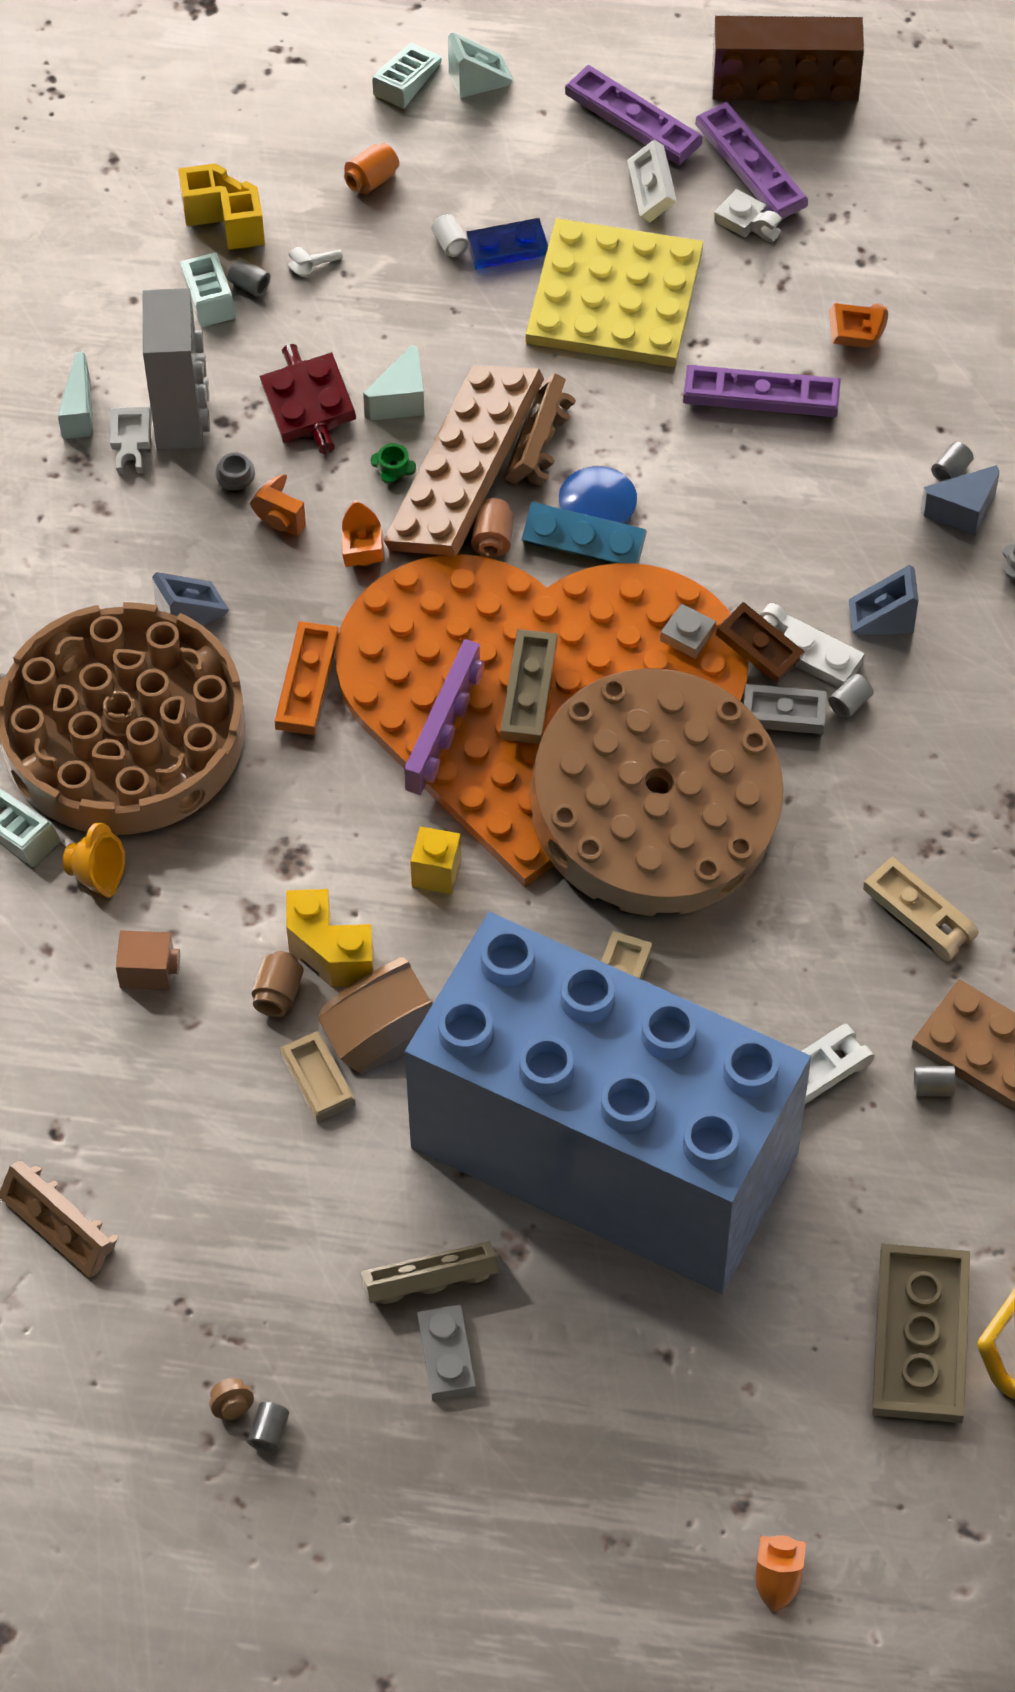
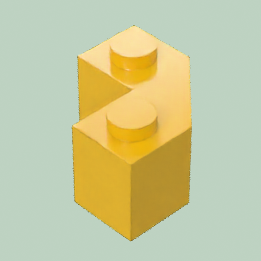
(214, 197)
(335, 951)

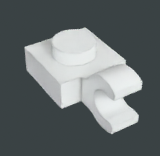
(746, 214)

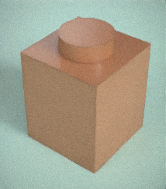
(146, 960)

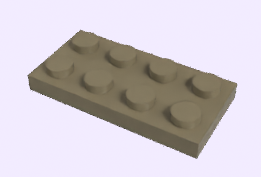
(921, 1333)

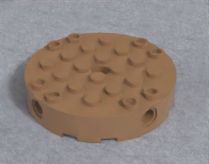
(121, 718)
(667, 737)

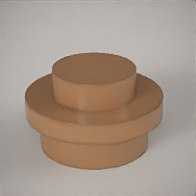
(230, 1399)

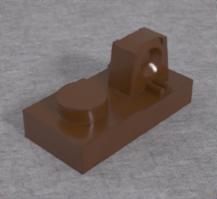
(759, 642)

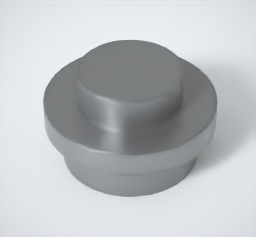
(235, 471)

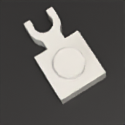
(130, 432)

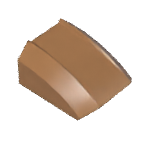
(376, 1016)

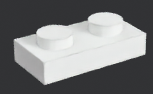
(651, 181)

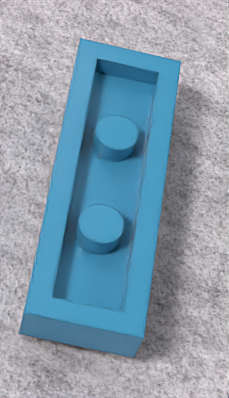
(583, 534)

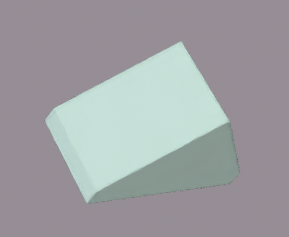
(475, 67)
(397, 390)

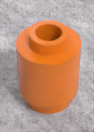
(371, 168)

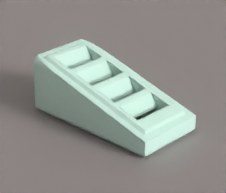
(401, 93)
(210, 290)
(76, 406)
(35, 841)

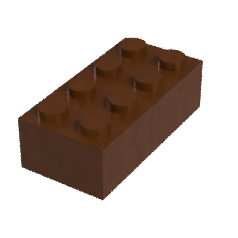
(787, 58)

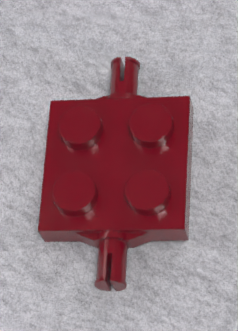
(308, 398)

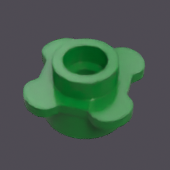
(393, 454)

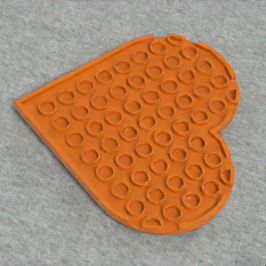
(412, 625)

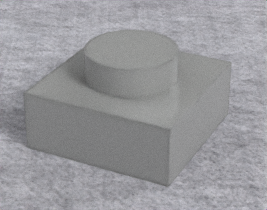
(688, 631)

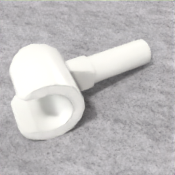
(304, 263)

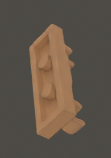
(538, 431)
(56, 1218)

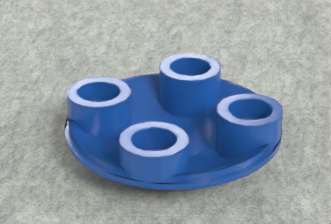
(599, 493)

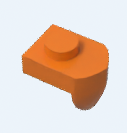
(857, 324)
(278, 508)
(361, 536)
(779, 1570)

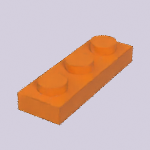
(306, 678)

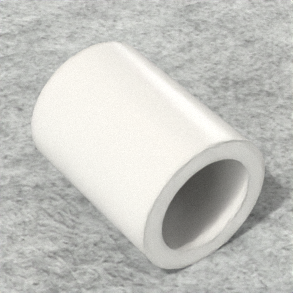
(450, 235)

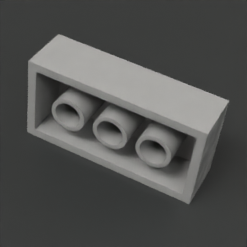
(175, 369)

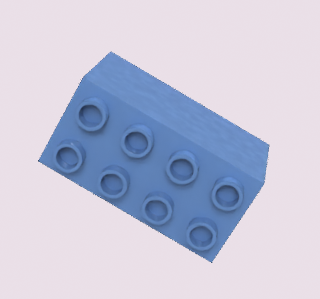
(605, 1100)

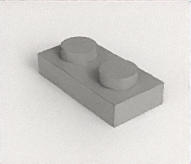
(787, 708)
(446, 1352)

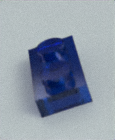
(507, 243)

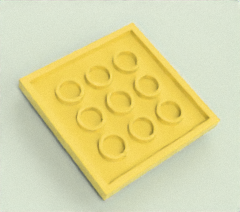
(614, 292)

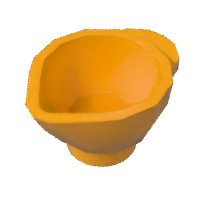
(96, 860)

